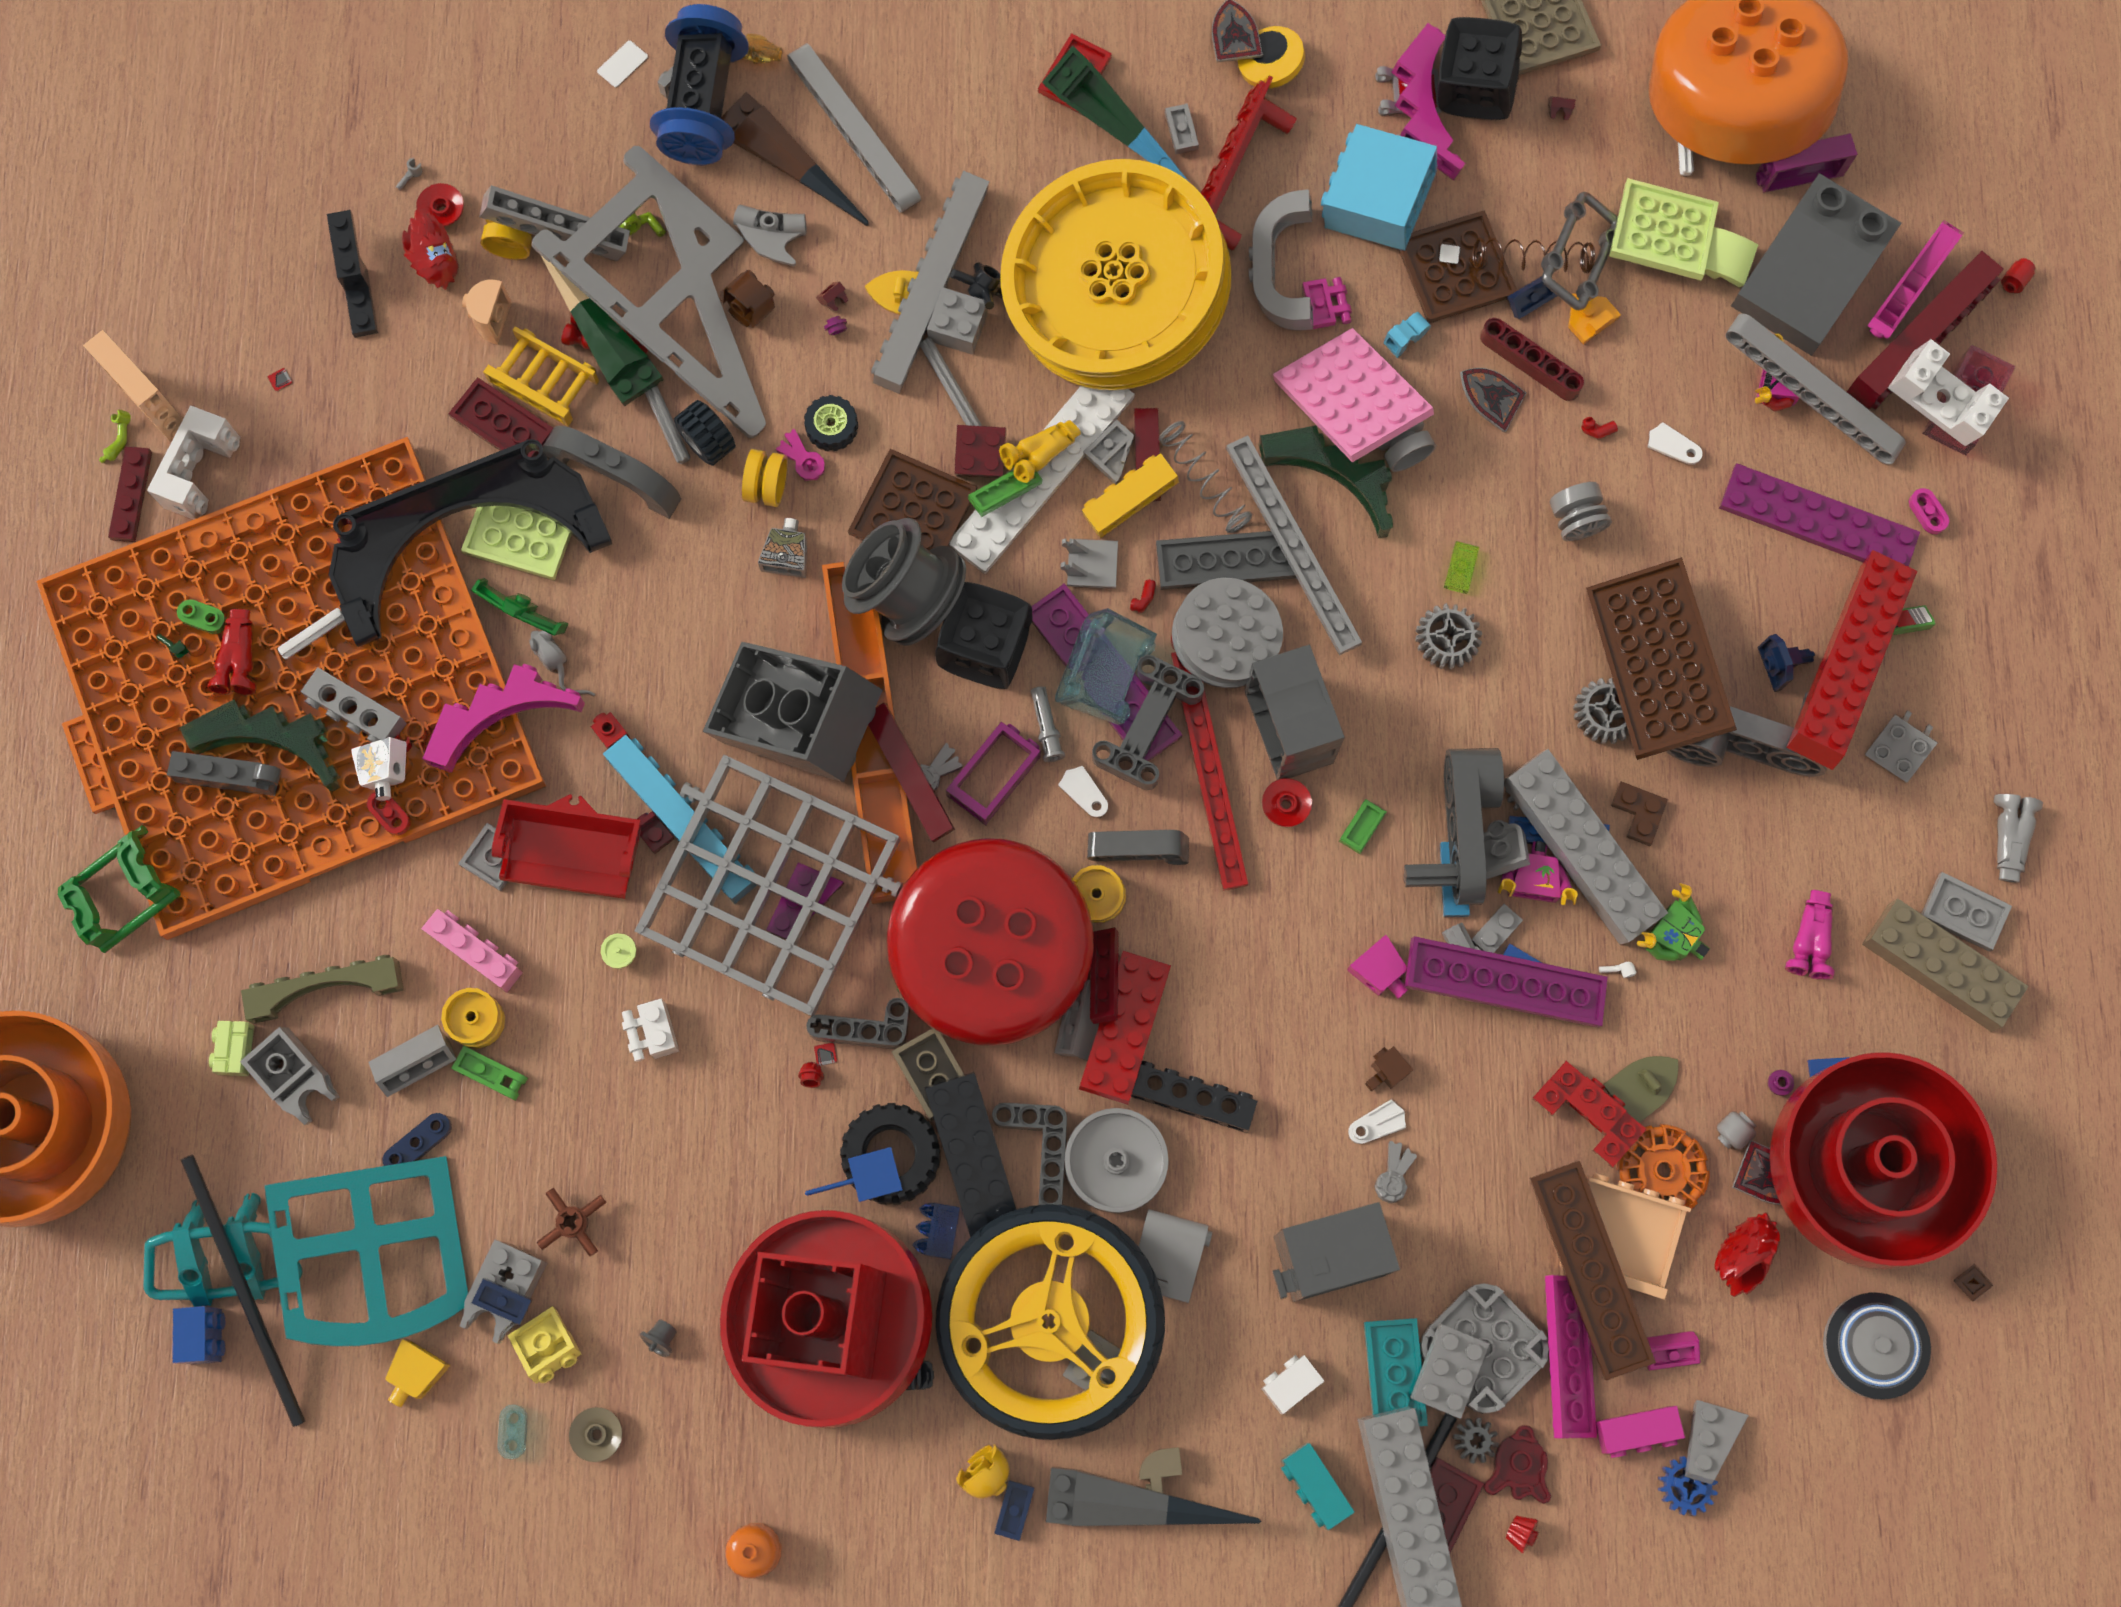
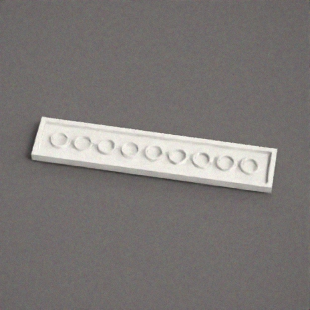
(987, 537)

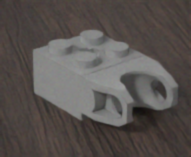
(296, 1079)
(499, 1260)

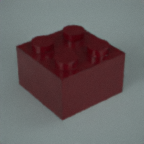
(979, 451)

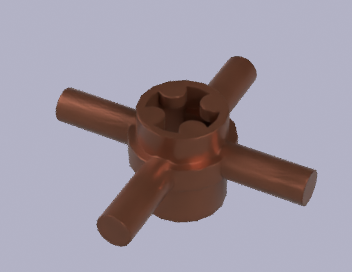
(565, 1213)

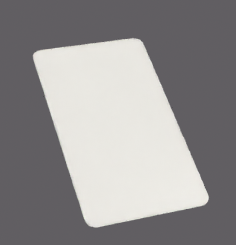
(622, 63)

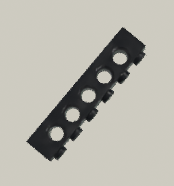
(1163, 1097)

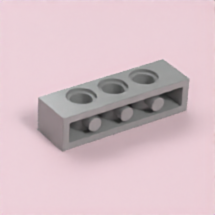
(323, 684)

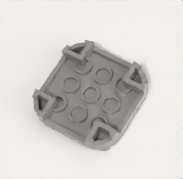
(1514, 1349)

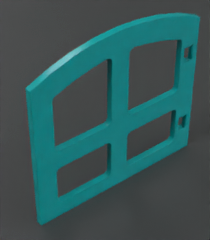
(366, 1240)

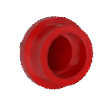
(811, 1075)

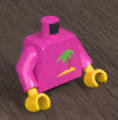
(1540, 880)

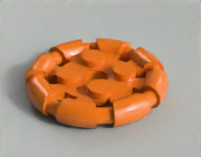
(1667, 1153)

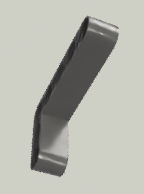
(1049, 1131)

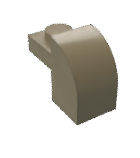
(1160, 1464)

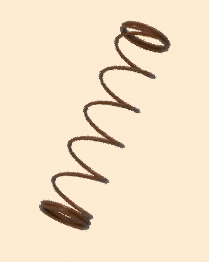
(1582, 256)

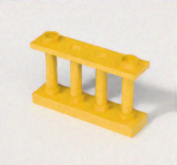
(539, 399)

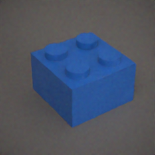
(198, 1335)

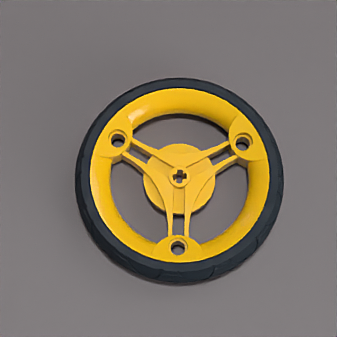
(1143, 1333)

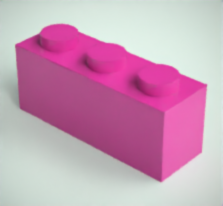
(1639, 1431)

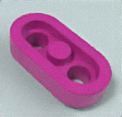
(1930, 511)

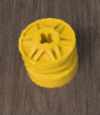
(506, 241)

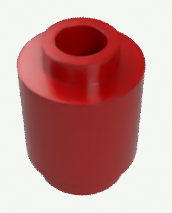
(2018, 276)

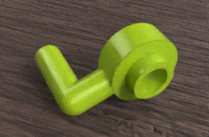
(634, 222)

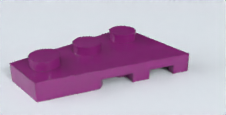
(788, 911)

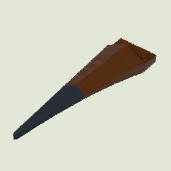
(766, 138)

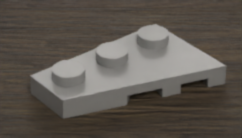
(1711, 1439)

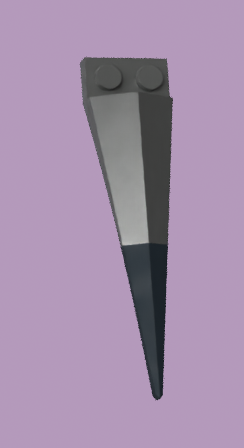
(1094, 1500)

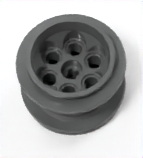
(903, 581)

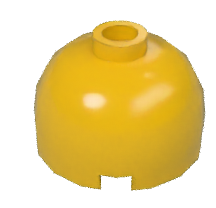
(986, 1473)

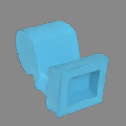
(1400, 335)

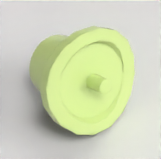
(618, 950)

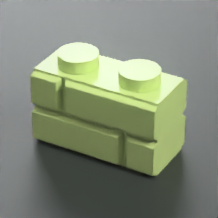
(232, 1044)

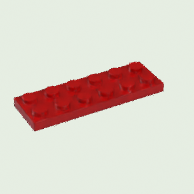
(1122, 1042)

